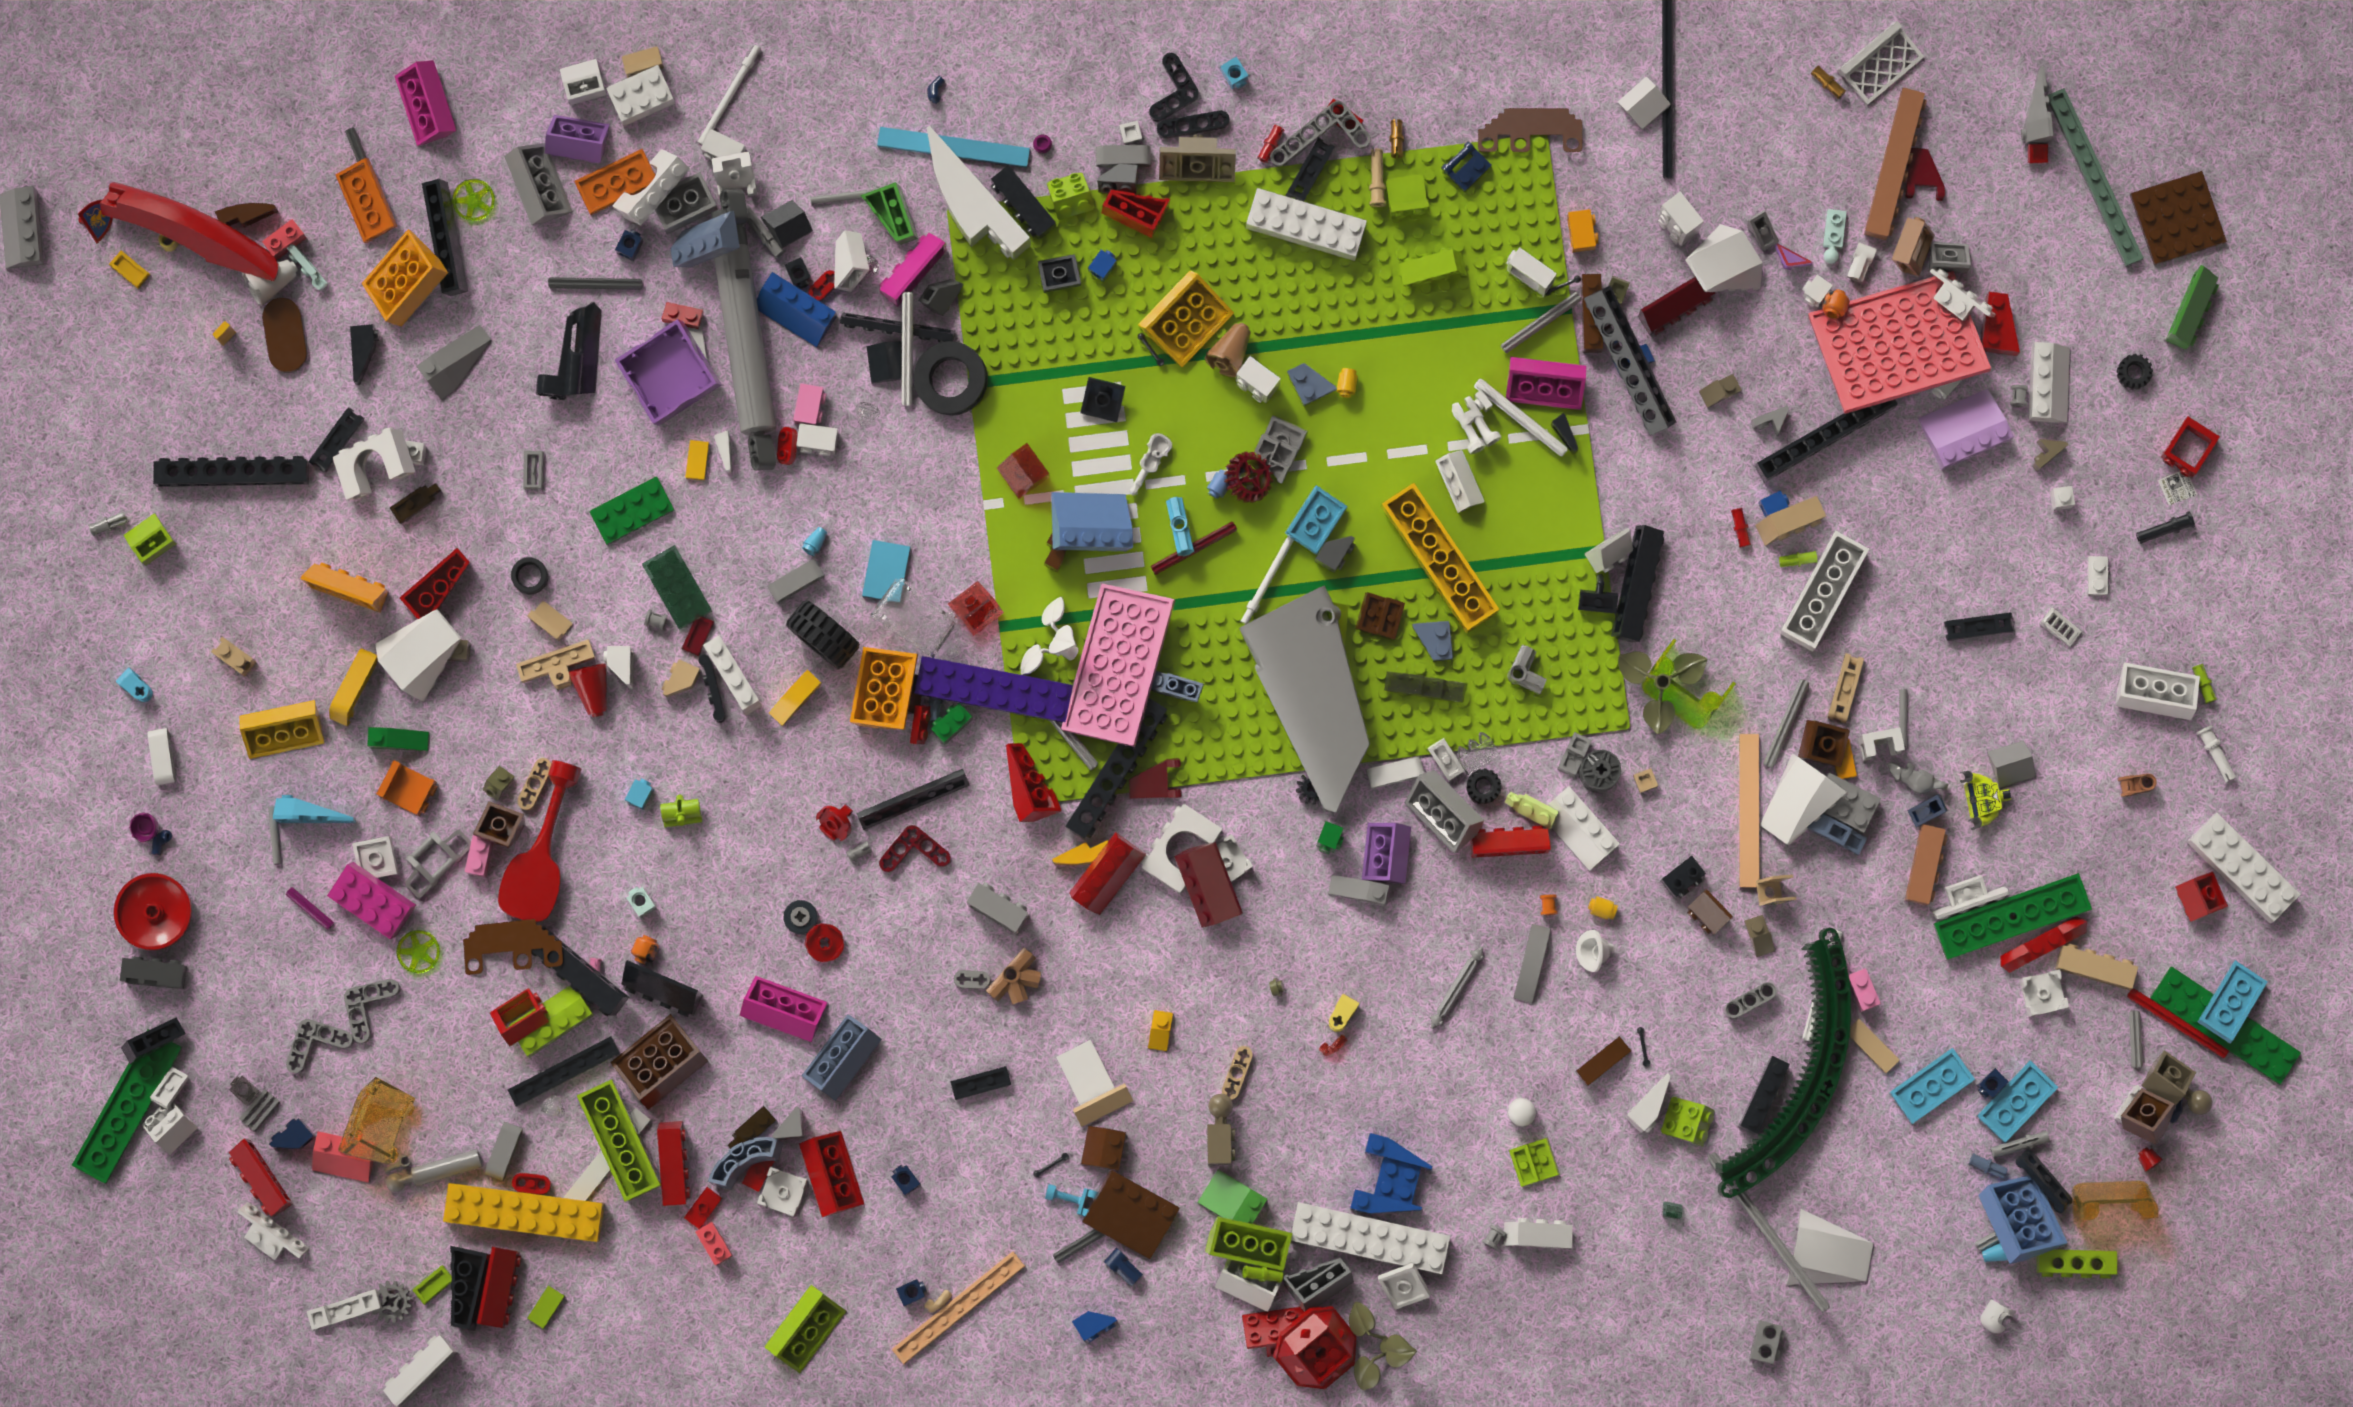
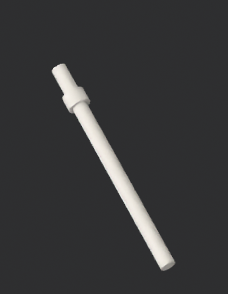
(747, 63)
(1254, 604)

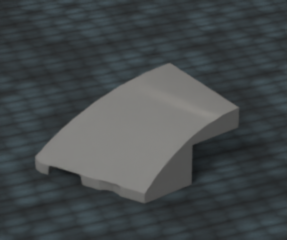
(1280, 446)

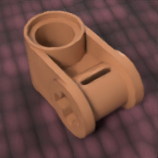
(2135, 784)

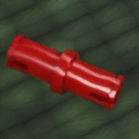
(1270, 143)
(1740, 527)

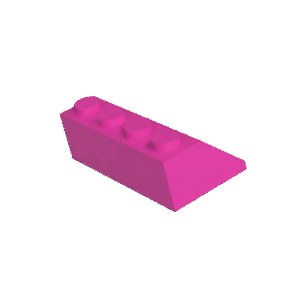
(425, 102)
(913, 269)
(1546, 383)
(783, 1008)

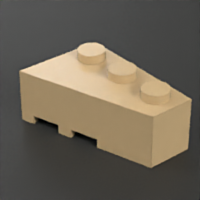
(1791, 520)

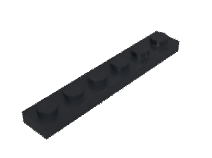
(890, 326)
(913, 799)
(563, 1071)

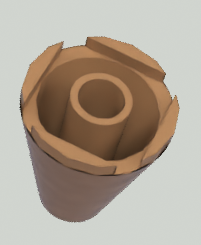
(1229, 350)

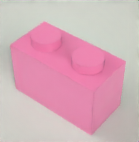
(809, 405)
(479, 857)
(1863, 990)

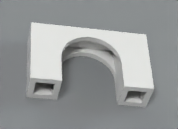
(640, 206)
(351, 461)
(732, 675)
(1185, 821)

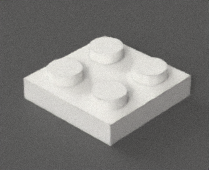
(376, 856)
(1404, 1286)

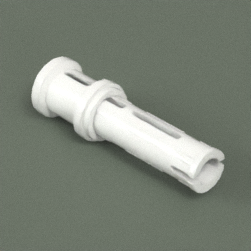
(2212, 744)

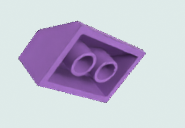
(576, 139)
(1386, 853)

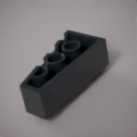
(467, 1286)

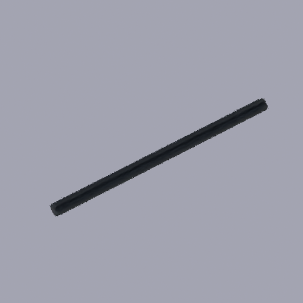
(1667, 87)

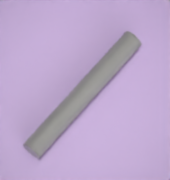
(837, 197)
(1903, 714)
(274, 837)

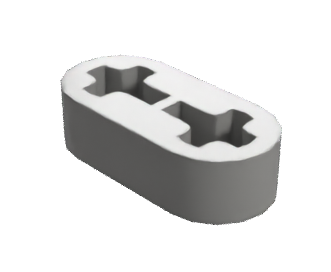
(971, 984)

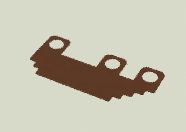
(1532, 121)
(508, 937)

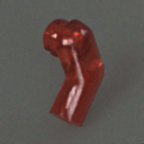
(1334, 1047)

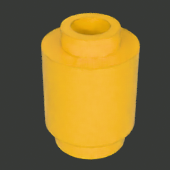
(1347, 382)
(1602, 908)

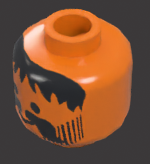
(1835, 304)
(645, 949)

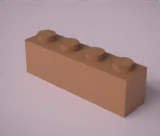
(1925, 865)

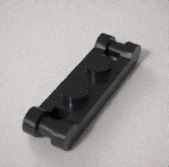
(1310, 170)
(336, 439)
(1979, 626)
(714, 696)
(2045, 1180)

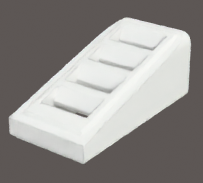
(724, 447)
(2044, 623)

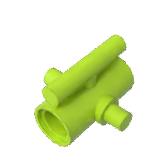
(681, 812)

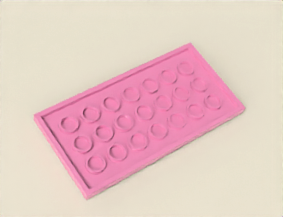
(1118, 665)

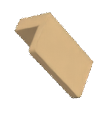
(641, 61)
(550, 620)

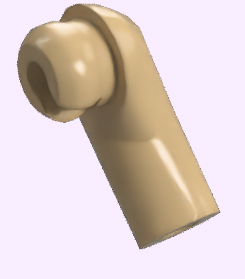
(939, 1303)

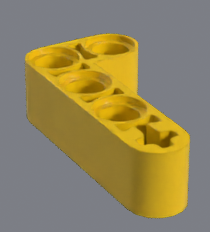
(352, 687)

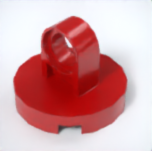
(835, 822)

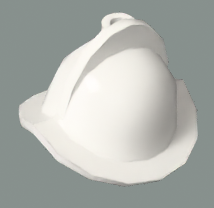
(1593, 950)

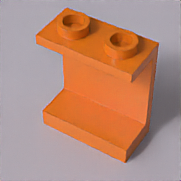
(407, 788)

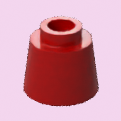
(2149, 1159)

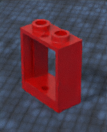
(2200, 431)
(515, 1007)

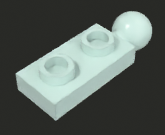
(1833, 234)

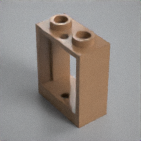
(1913, 246)

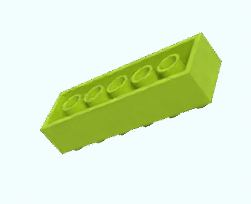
(619, 1140)

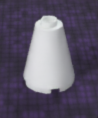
(264, 289)

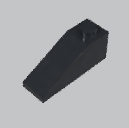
(363, 347)
(152, 1040)

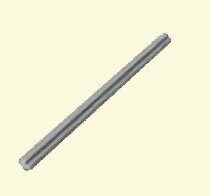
(1777, 1244)

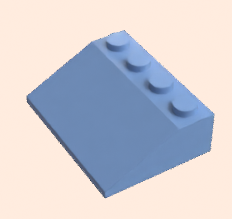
(1091, 522)
(2022, 1218)

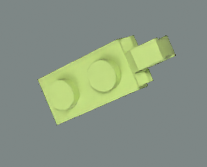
(1532, 809)

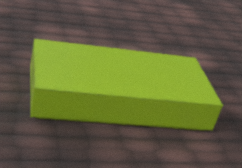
(433, 1284)
(546, 1307)

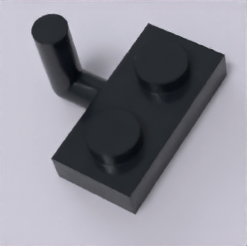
(1598, 600)

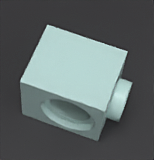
(648, 905)

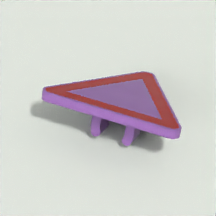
(1791, 259)

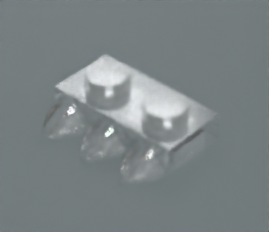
(1478, 753)

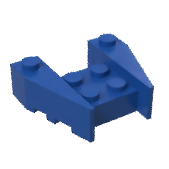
(1395, 1180)

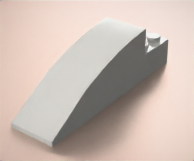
(972, 204)

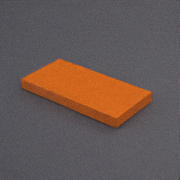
(608, 183)
(366, 200)

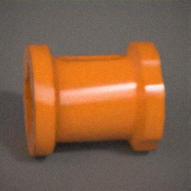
(1548, 904)

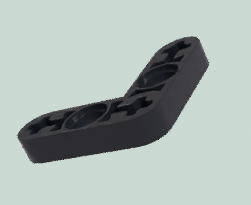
(1180, 94)

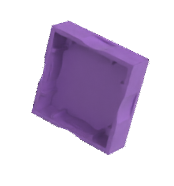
(668, 372)

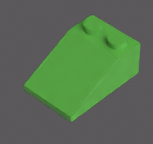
(1231, 1199)

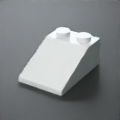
(1648, 1108)

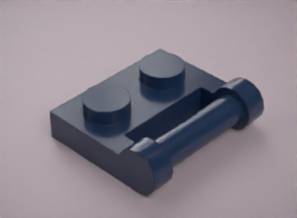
(1470, 171)

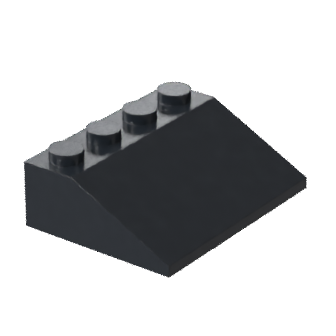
(660, 988)

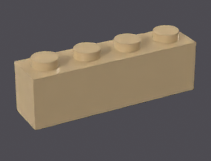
(2096, 967)

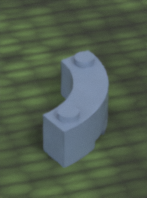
(742, 1157)

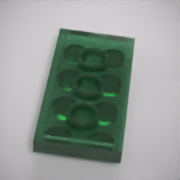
(676, 587)

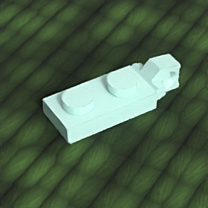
(307, 267)

